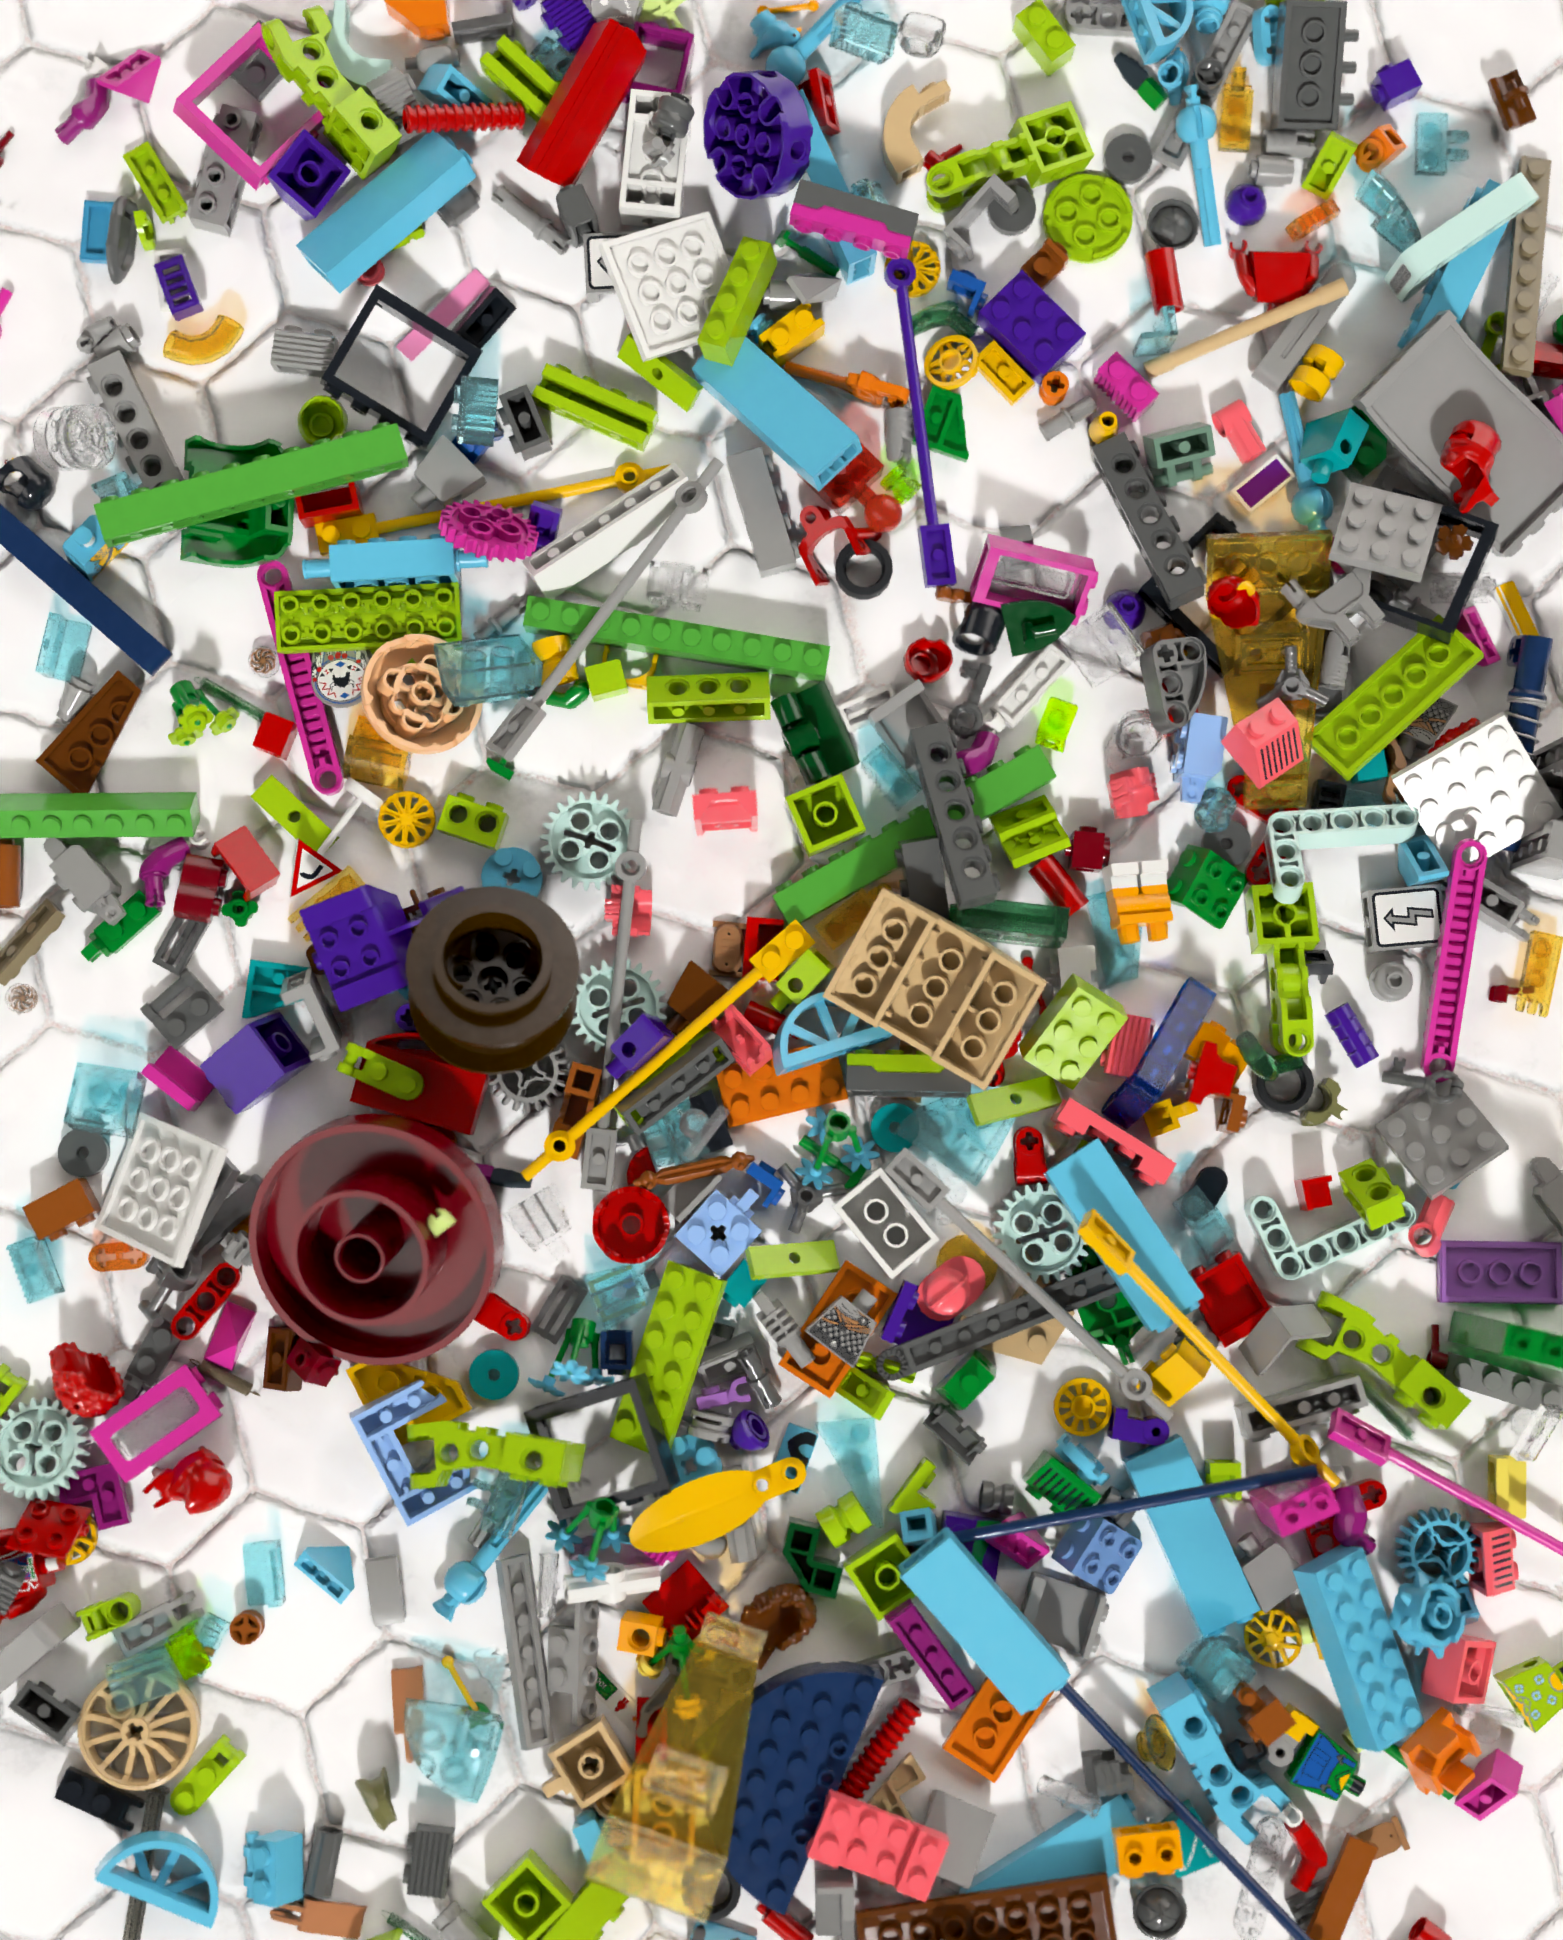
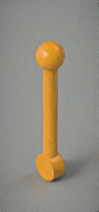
(812, 5)

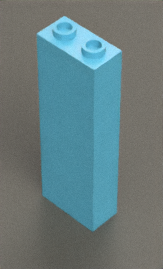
(823, 170)
(387, 210)
(781, 413)
(1094, 1181)
(1192, 1538)
(984, 1621)
(1065, 1850)

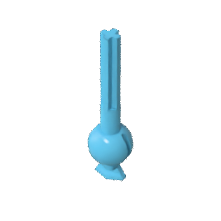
(791, 60)
(1195, 127)
(1312, 503)
(467, 1580)

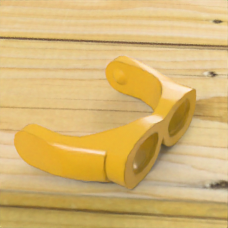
(639, 682)

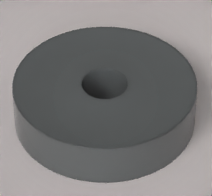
(1131, 146)
(1018, 222)
(1239, 839)
(72, 1161)

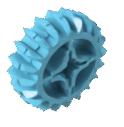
(1449, 1545)

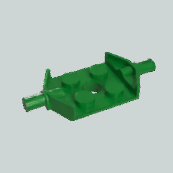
(1108, 1325)

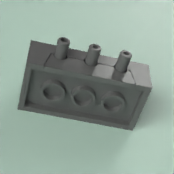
(1311, 65)

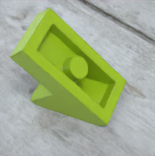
(1329, 165)
(865, 1392)
(908, 1495)

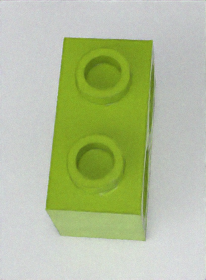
(470, 828)
(1372, 1193)

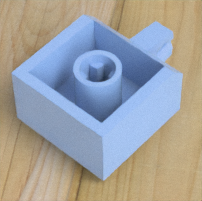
(1198, 754)
(739, 1230)

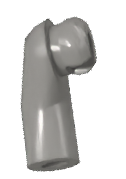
(94, 333)

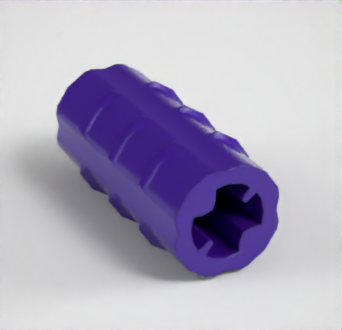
(1351, 1035)

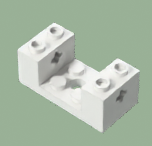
(648, 193)

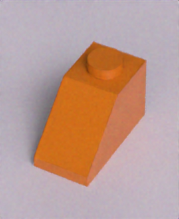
(422, 17)

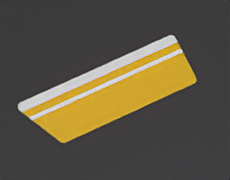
(1514, 610)

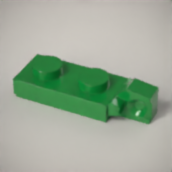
(111, 939)

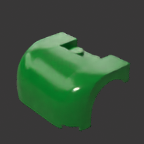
(243, 537)

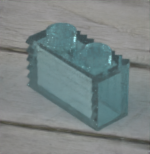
(863, 33)
(477, 410)
(890, 777)
(35, 1269)

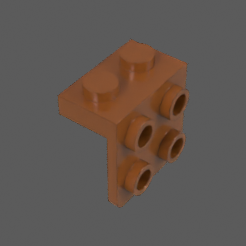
(1232, 1111)

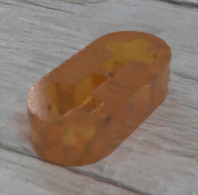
(1312, 220)
(119, 1263)

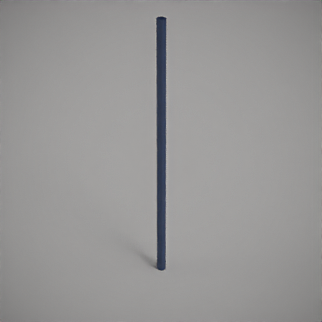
(1136, 1504)
(1183, 1813)

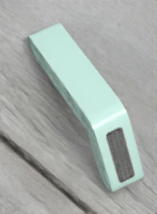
(1458, 234)
(1329, 836)
(1326, 1240)

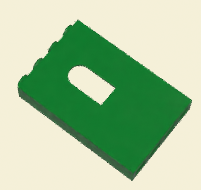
(1507, 1339)

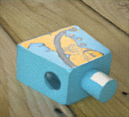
(88, 550)

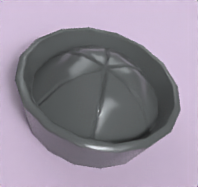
(1173, 224)
(1159, 1911)

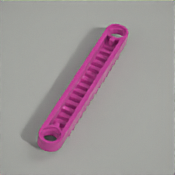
(308, 710)
(1453, 957)

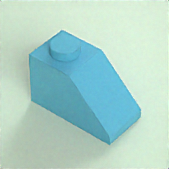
(448, 86)
(1420, 862)

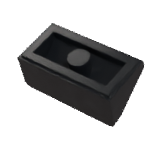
(484, 317)

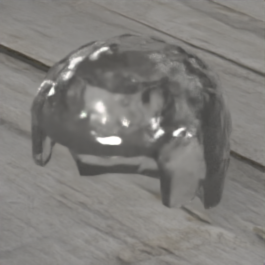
(921, 35)

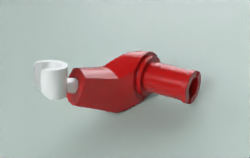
(1309, 1845)

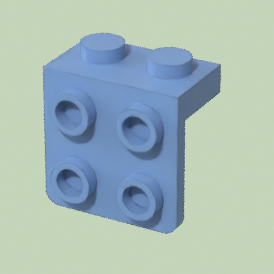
(1097, 1552)

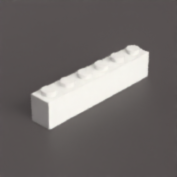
(606, 533)

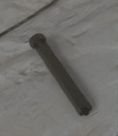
(151, 1822)

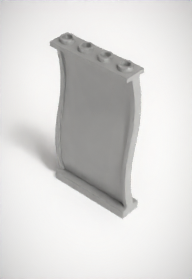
(1449, 380)

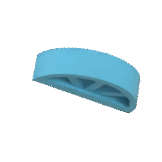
(1145, 26)
(821, 1048)
(156, 1892)

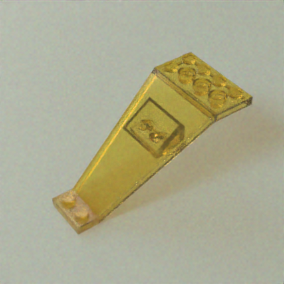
(1270, 563)
(663, 1833)

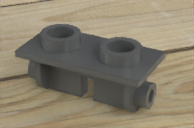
(947, 1427)

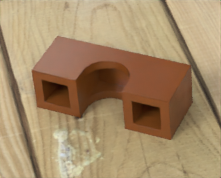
(578, 1100)

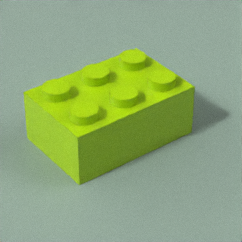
(1072, 1031)

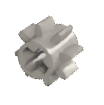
(236, 1249)

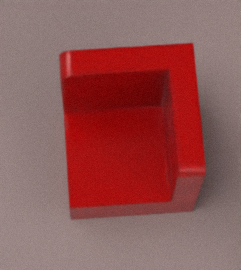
(275, 735)
(1313, 1192)

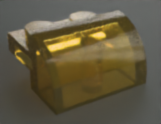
(375, 760)

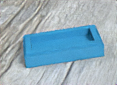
(94, 231)

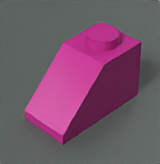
(1494, 1784)

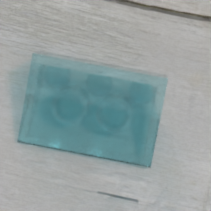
(488, 670)

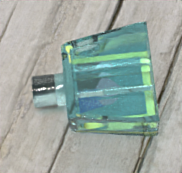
(620, 1292)

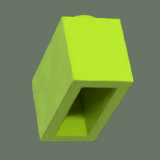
(1043, 37)

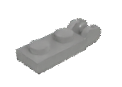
(154, 1625)

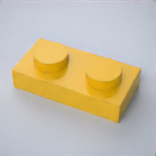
(1004, 373)

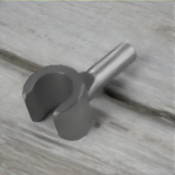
(634, 1141)

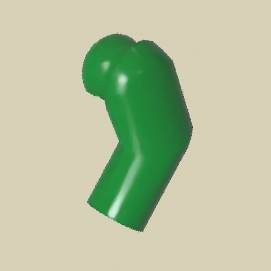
(572, 697)

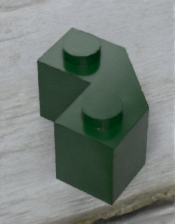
(1370, 453)
(814, 1572)

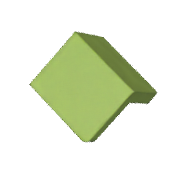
(606, 680)
(1223, 1470)

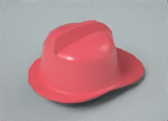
(951, 1288)

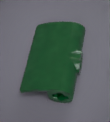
(814, 733)

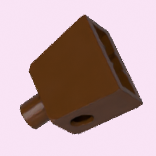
(692, 996)

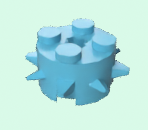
(1427, 1614)

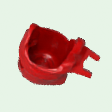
(1469, 457)
(196, 1480)

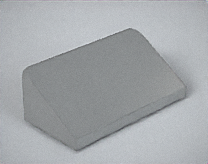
(720, 1359)

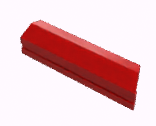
(584, 103)

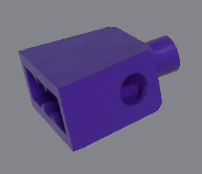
(648, 1037)

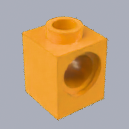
(632, 1642)

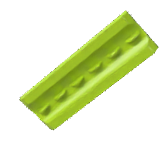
(364, 616)

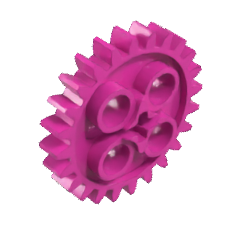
(488, 530)

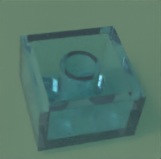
(105, 1100)

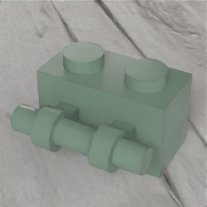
(1179, 446)

